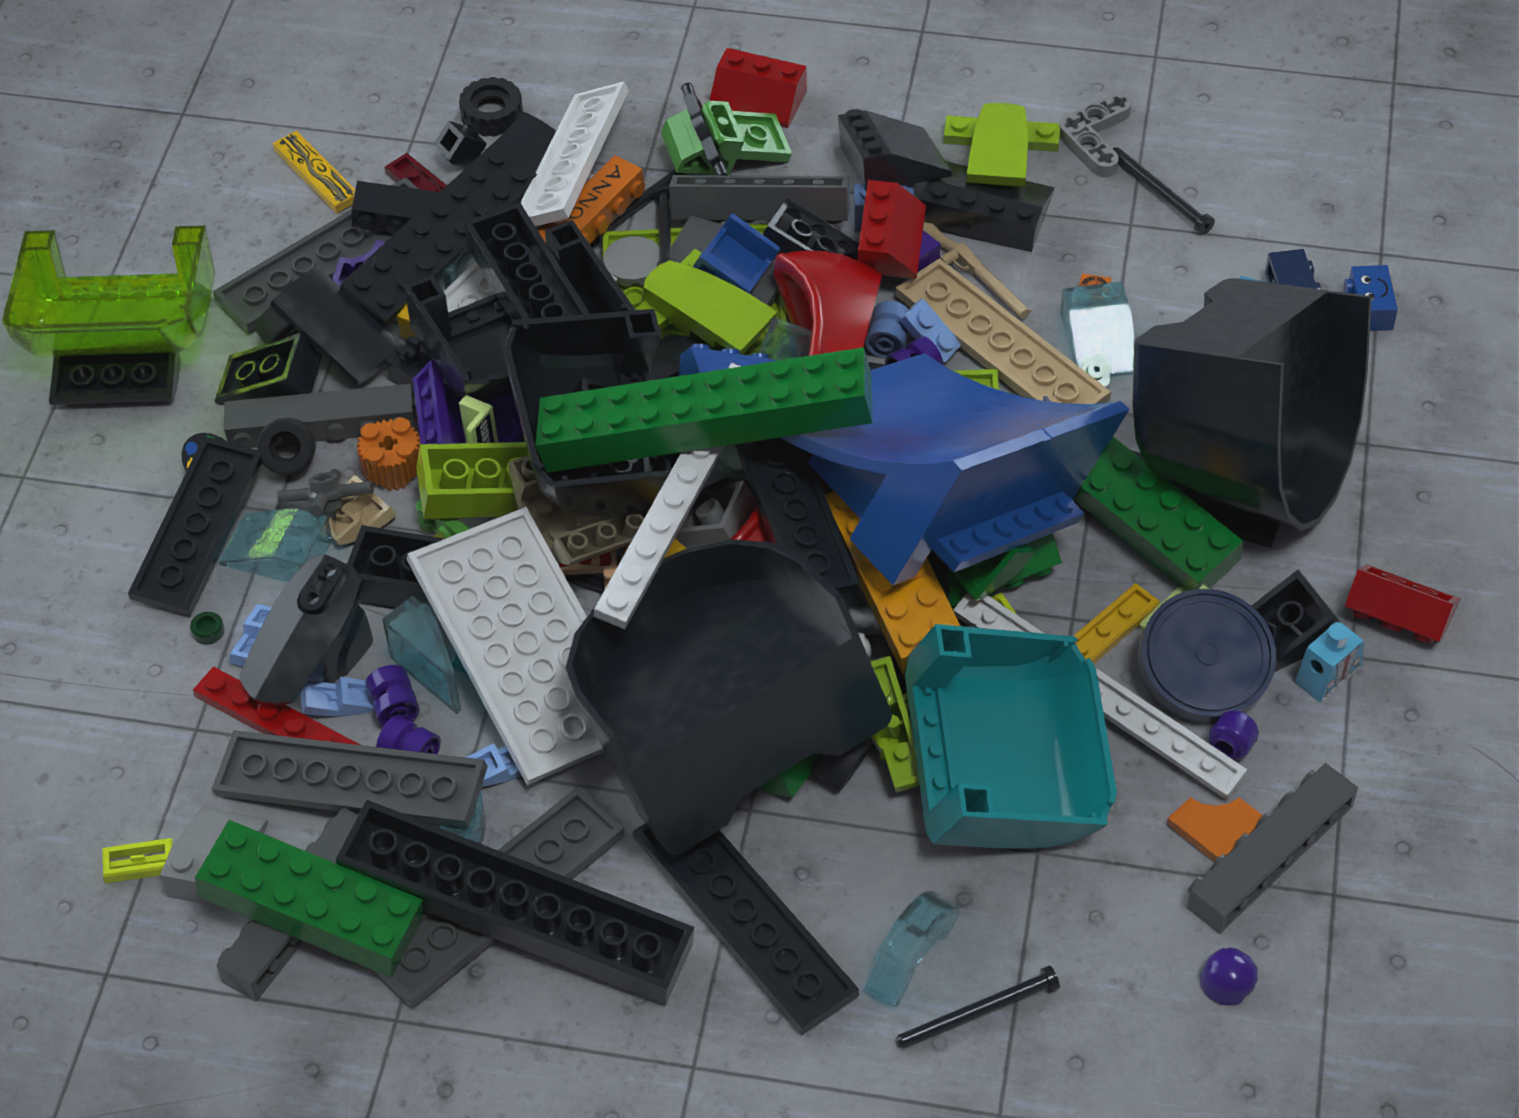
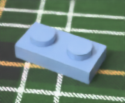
(923, 321)

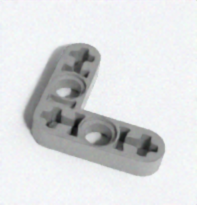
(1079, 129)

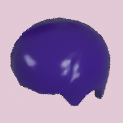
(1229, 976)

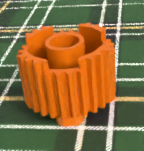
(389, 452)

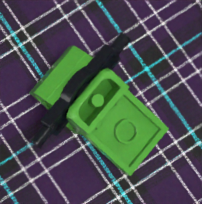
(714, 136)

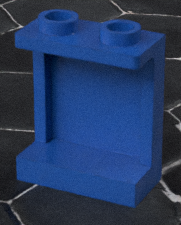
(737, 254)

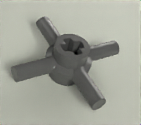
(325, 492)

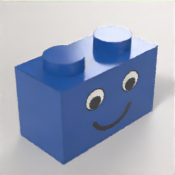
(1375, 282)

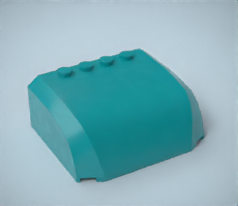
(1008, 738)

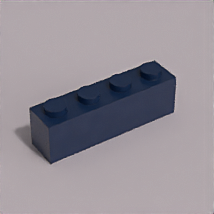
(1291, 269)

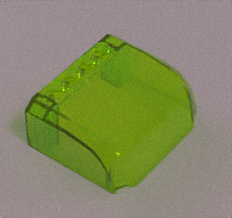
(108, 313)

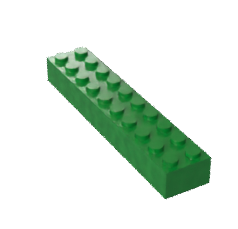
(705, 410)

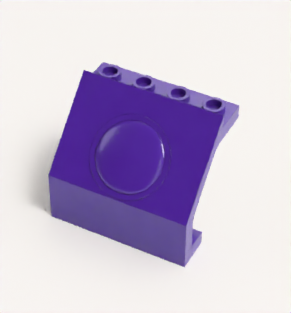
(441, 416)

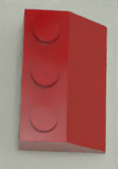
(760, 84)
(891, 230)
(1401, 603)

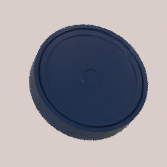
(1206, 655)

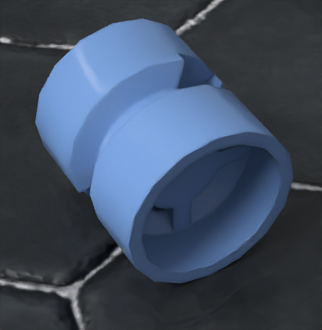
(886, 331)

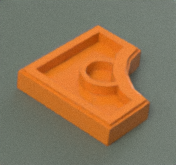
(1214, 827)

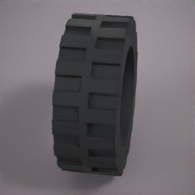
(486, 91)

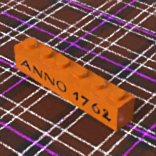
(604, 198)

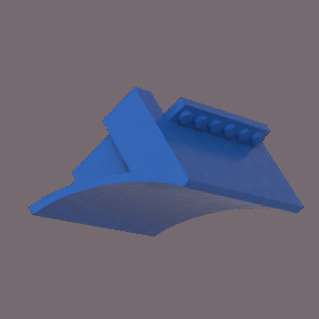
(957, 466)

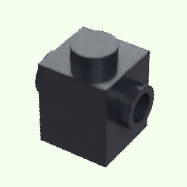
(460, 143)

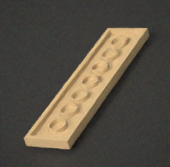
(1000, 339)

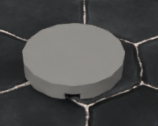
(631, 259)

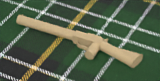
(974, 266)

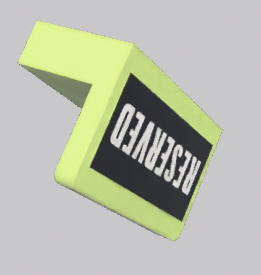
(478, 421)

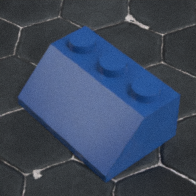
(702, 359)

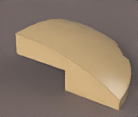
(358, 511)

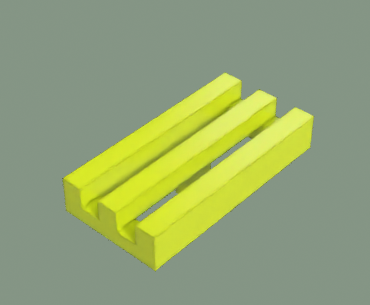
(138, 865)

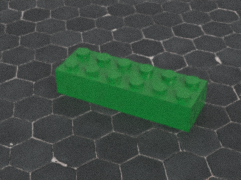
(1158, 519)
(309, 898)

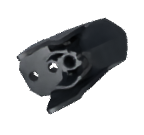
(306, 639)

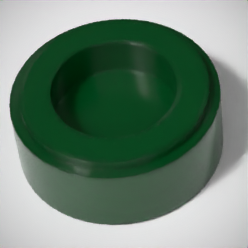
(207, 628)

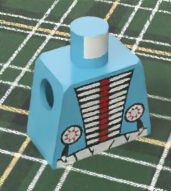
(1340, 656)

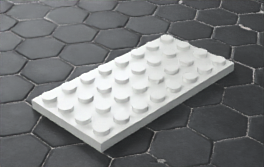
(513, 633)

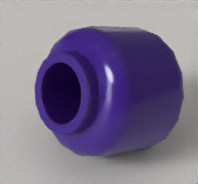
(1234, 734)

